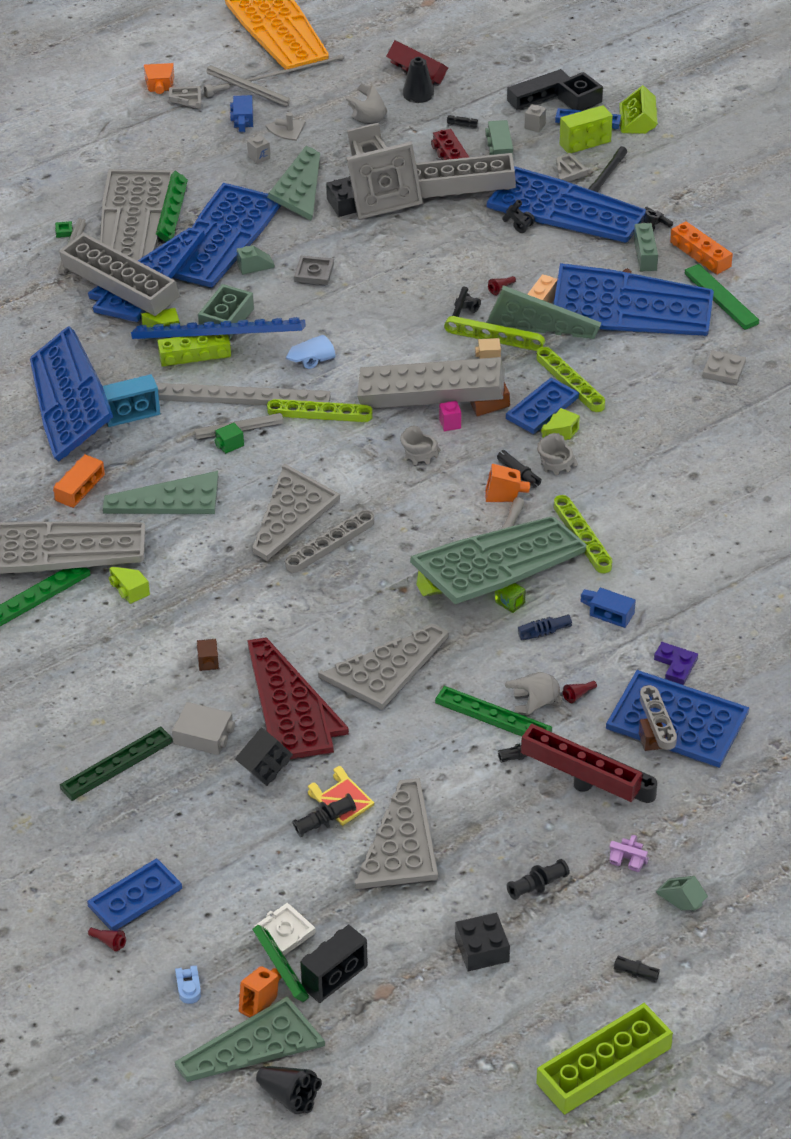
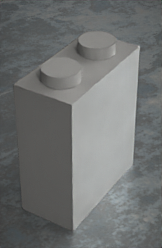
(203, 728)

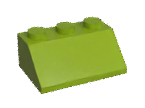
(638, 112)

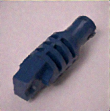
(542, 627)

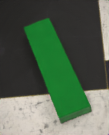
(281, 963)

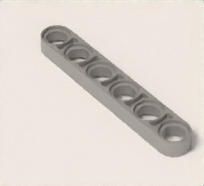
(327, 538)

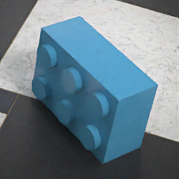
(132, 399)

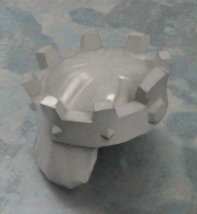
(418, 445)
(555, 454)

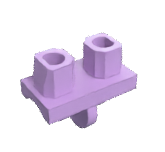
(631, 850)

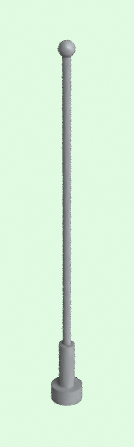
(209, 90)

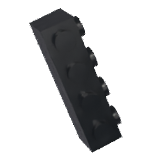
(535, 89)

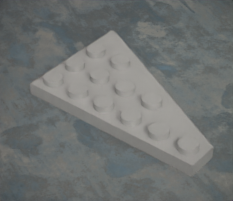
(293, 507)

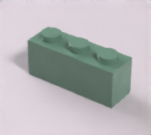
(498, 137)
(645, 247)

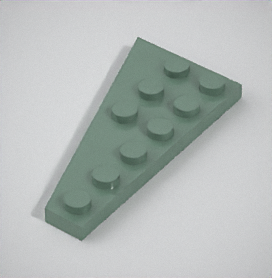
(298, 184)
(180, 496)
(261, 1038)

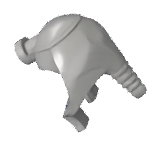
(370, 110)
(541, 690)

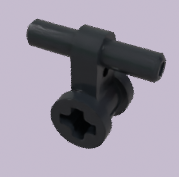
(519, 217)
(656, 217)
(466, 301)

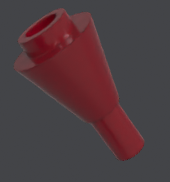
(496, 285)
(573, 692)
(112, 938)

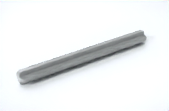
(247, 85)

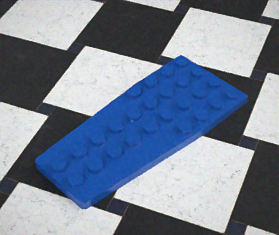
(569, 206)
(229, 222)
(634, 301)
(68, 393)

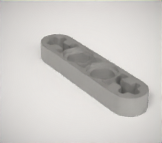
(656, 717)

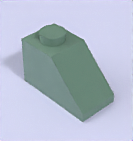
(252, 259)
(683, 892)

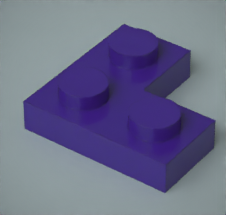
(679, 659)

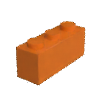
(79, 481)

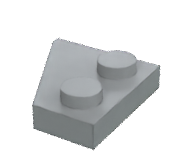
(186, 96)
(569, 168)

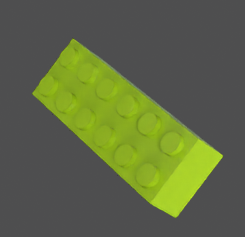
(604, 1058)

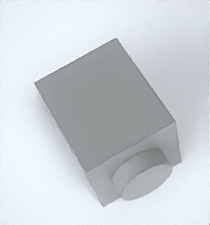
(535, 118)
(258, 149)

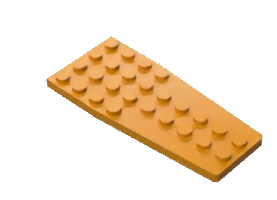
(280, 30)

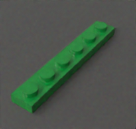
(171, 206)
(41, 592)

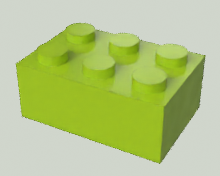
(585, 129)

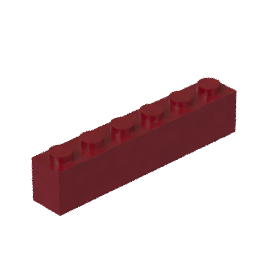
(581, 762)

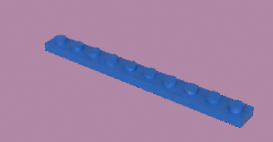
(224, 328)

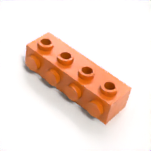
(701, 247)

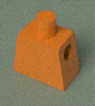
(159, 77)
(504, 484)
(258, 991)

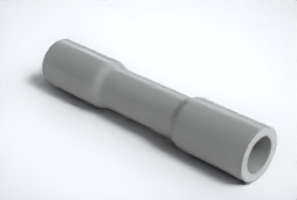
(514, 512)

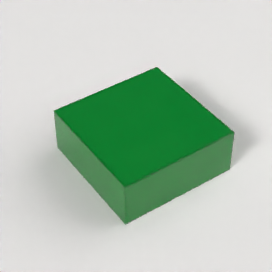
(63, 229)

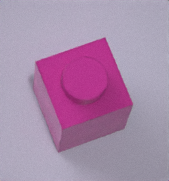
(450, 415)

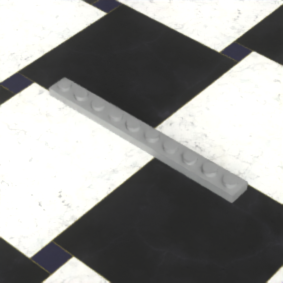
(236, 395)

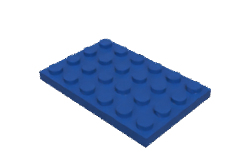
(701, 720)

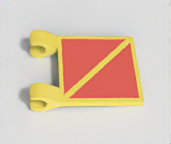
(338, 792)

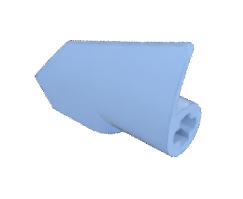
(312, 351)

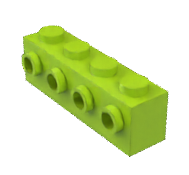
(193, 349)

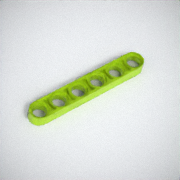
(494, 330)
(573, 377)
(320, 407)
(586, 532)

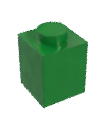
(229, 438)

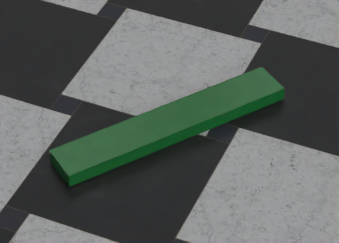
(722, 297)
(486, 711)

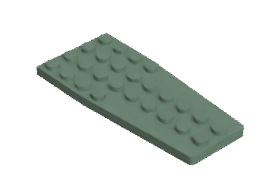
(497, 558)

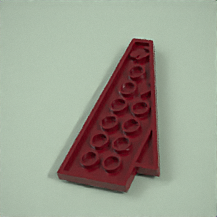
(290, 705)

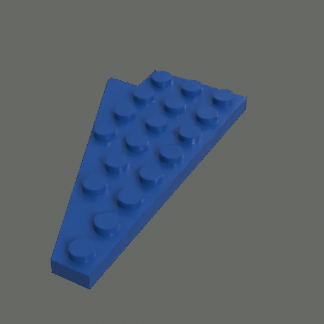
(164, 259)

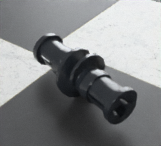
(324, 815)
(537, 879)

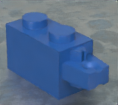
(242, 112)
(609, 606)

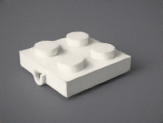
(287, 928)

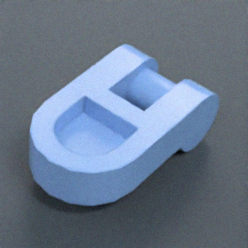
(188, 990)

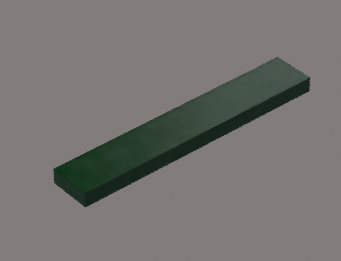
(116, 763)

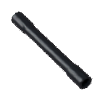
(617, 157)

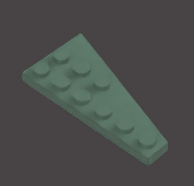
(535, 315)

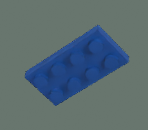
(541, 405)
(134, 895)

